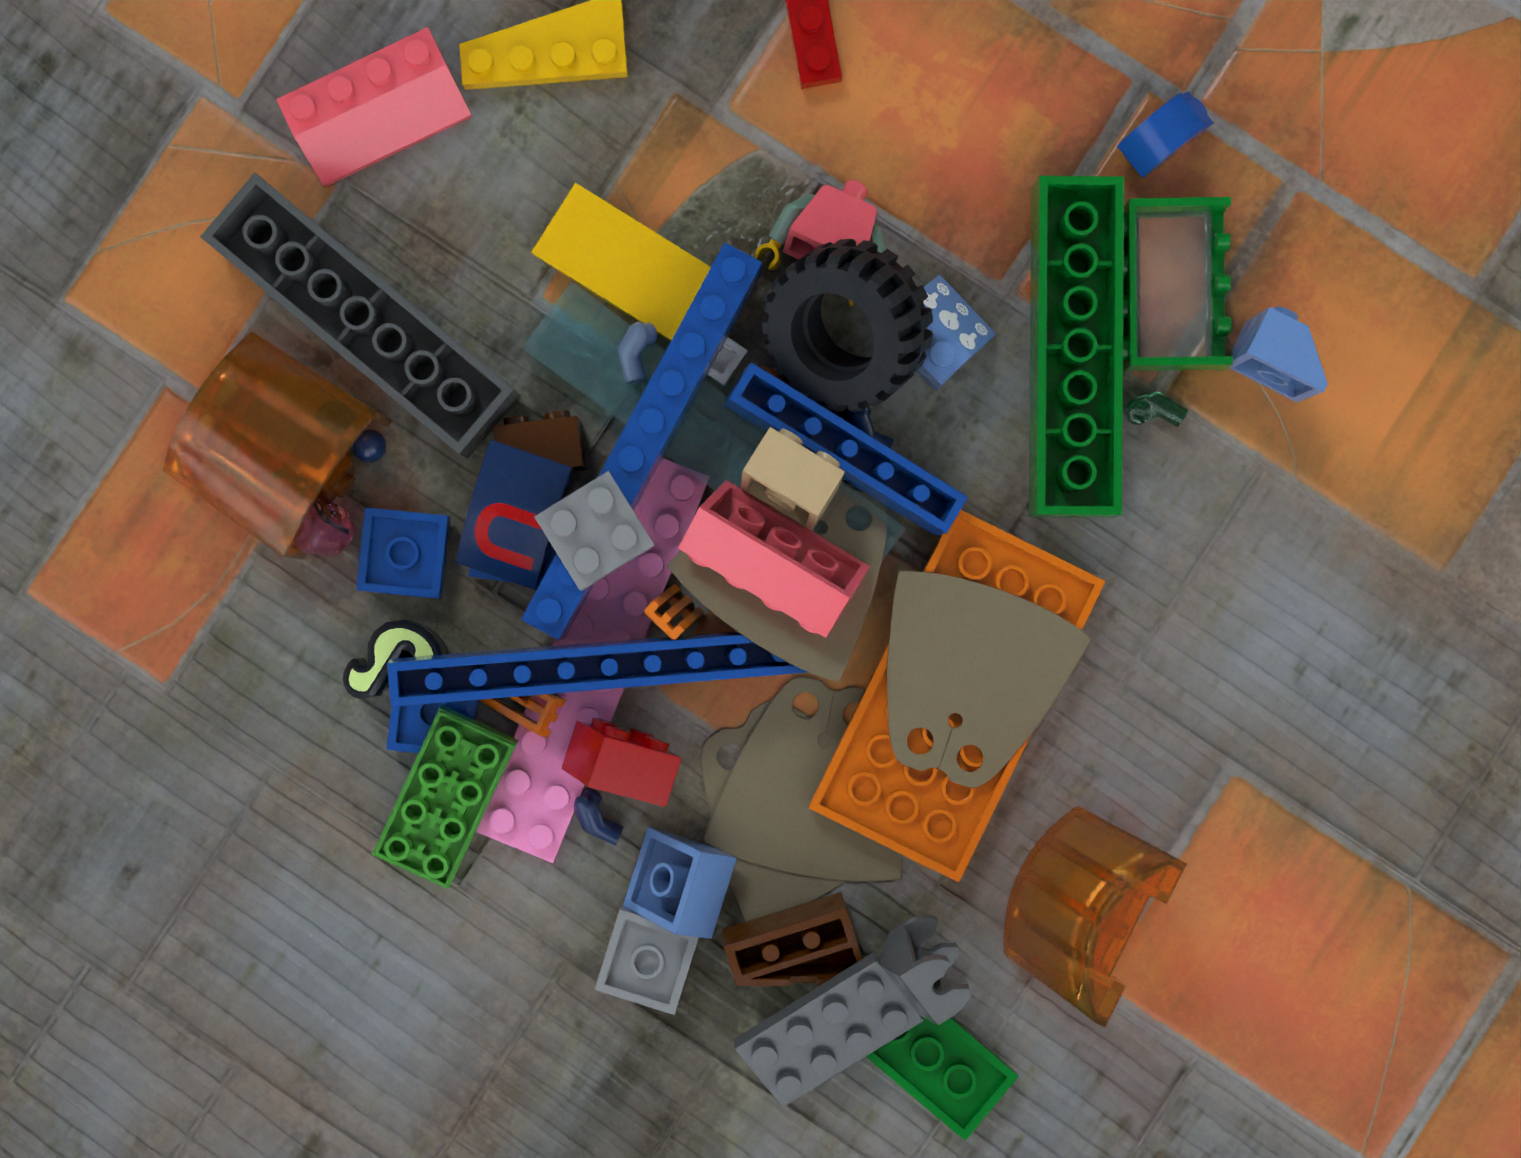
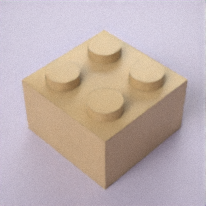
(792, 477)

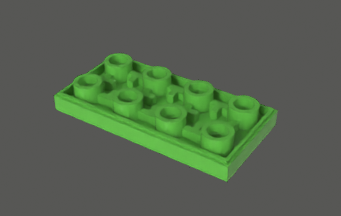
(445, 796)

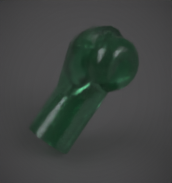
(1152, 406)

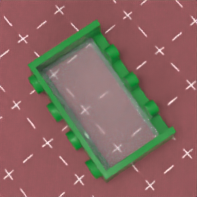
(1175, 284)

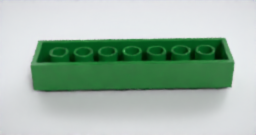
(1076, 347)

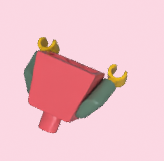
(824, 219)

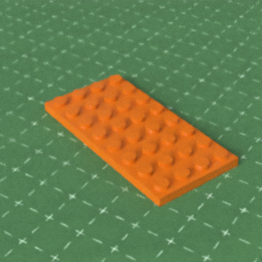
(924, 810)

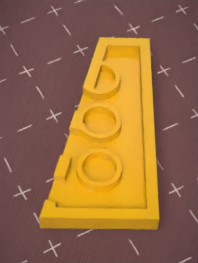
(555, 48)

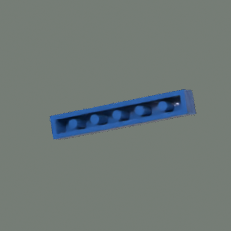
(865, 460)

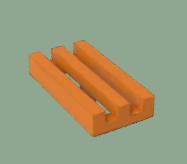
(678, 606)
(546, 713)

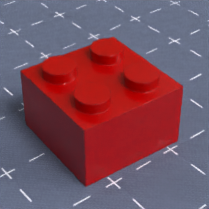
(621, 761)

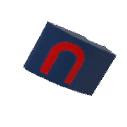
(500, 521)

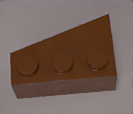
(793, 945)

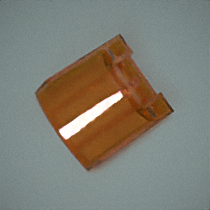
(265, 440)
(1080, 905)

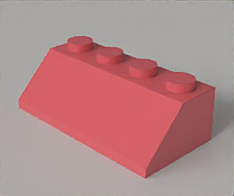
(374, 107)
(773, 558)

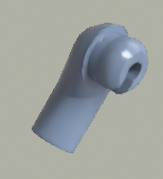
(630, 348)

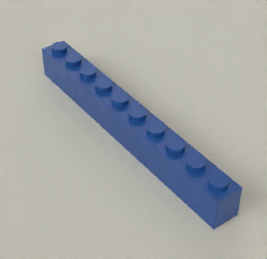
(657, 415)
(579, 668)

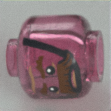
(325, 530)

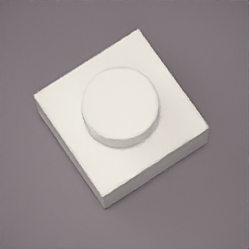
(727, 361)

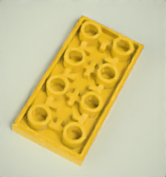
(621, 261)

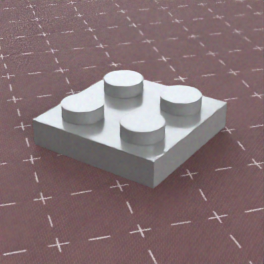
(594, 531)
(645, 963)

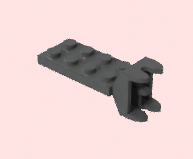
(855, 1012)

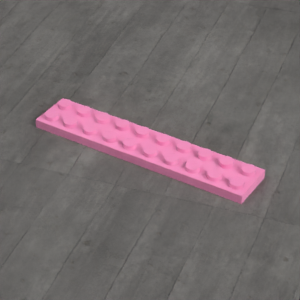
(534, 793)

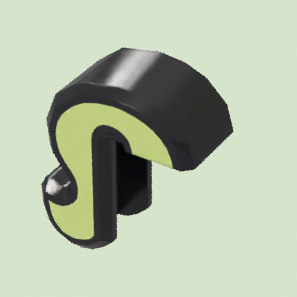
(387, 642)

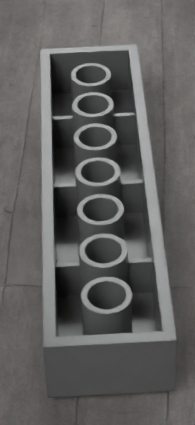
(360, 316)

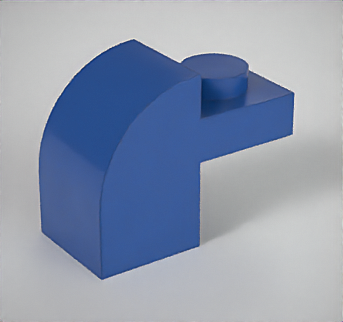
(1165, 133)

